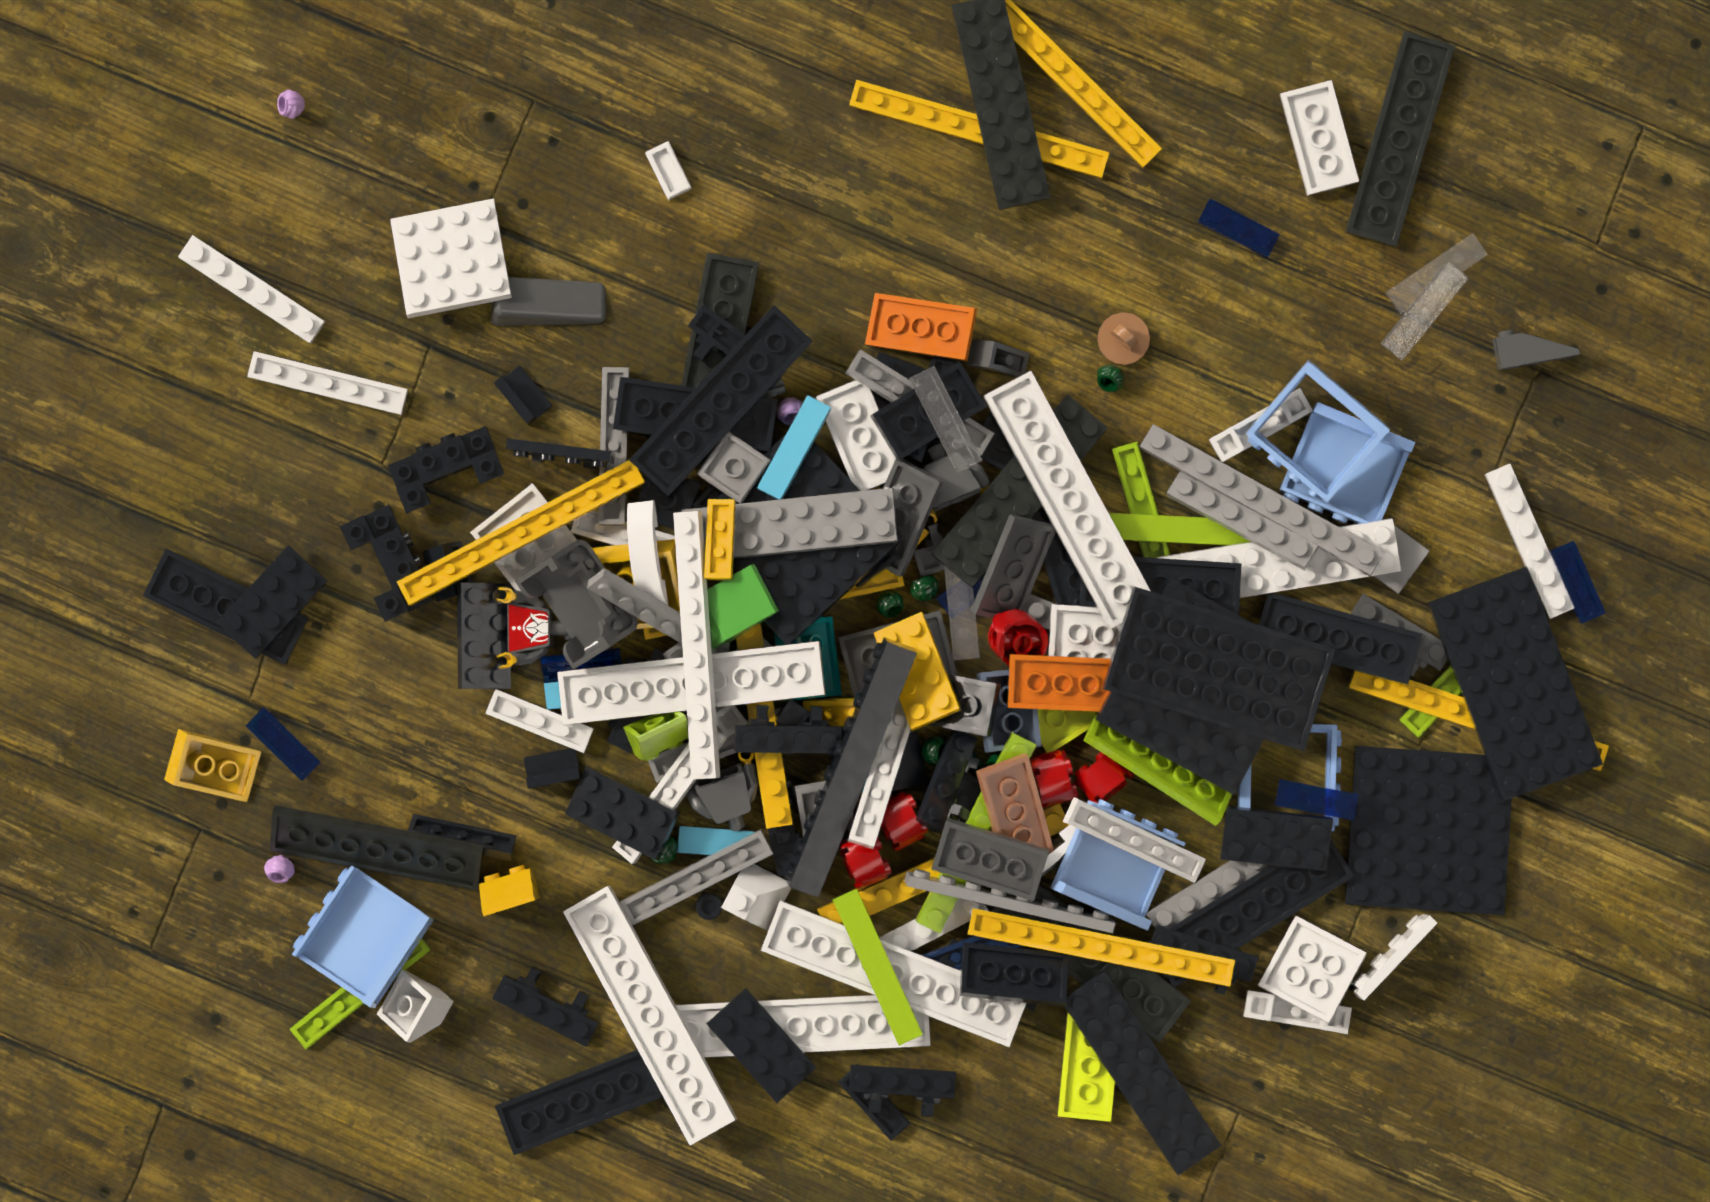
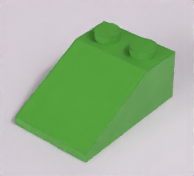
(738, 606)

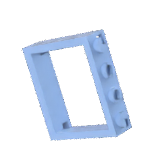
(1297, 473)
(1332, 766)

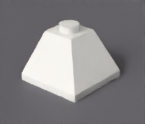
(756, 896)
(414, 1006)

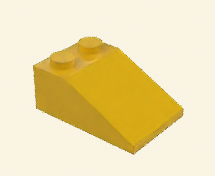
(212, 765)
(508, 891)

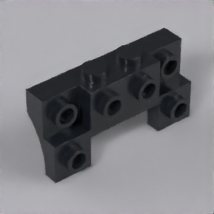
(441, 461)
(393, 552)

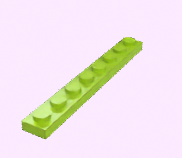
(939, 906)

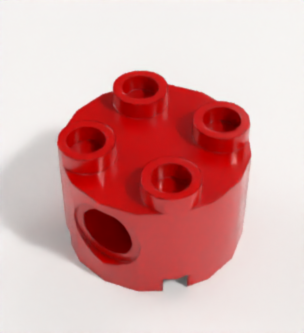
(1016, 633)
(1053, 778)
(1102, 778)
(900, 821)
(864, 863)

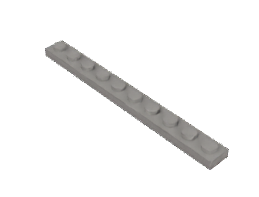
(1261, 500)

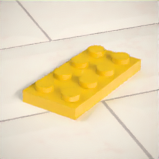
(927, 689)

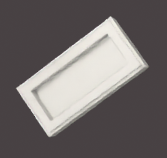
(668, 170)

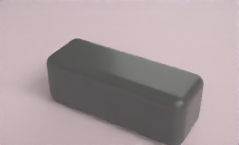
(550, 303)

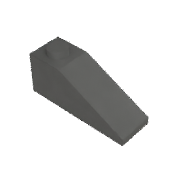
(1524, 350)

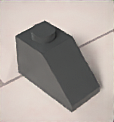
(997, 358)

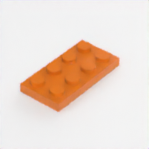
(921, 327)
(1057, 682)

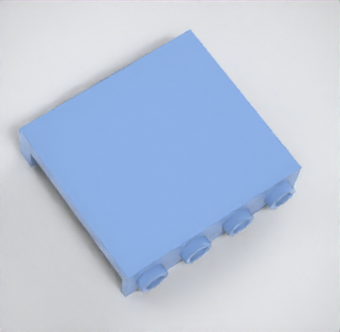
(1325, 450)
(1109, 875)
(362, 936)

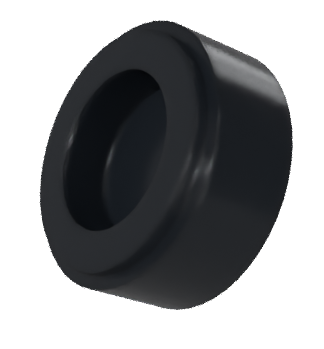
(708, 906)

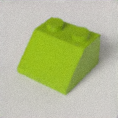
(657, 733)

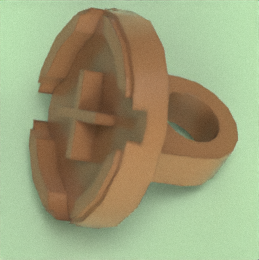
(1123, 338)

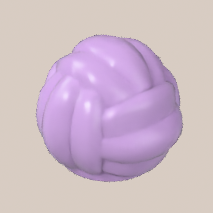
(290, 104)
(788, 410)
(279, 869)

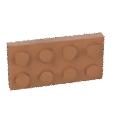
(1014, 801)

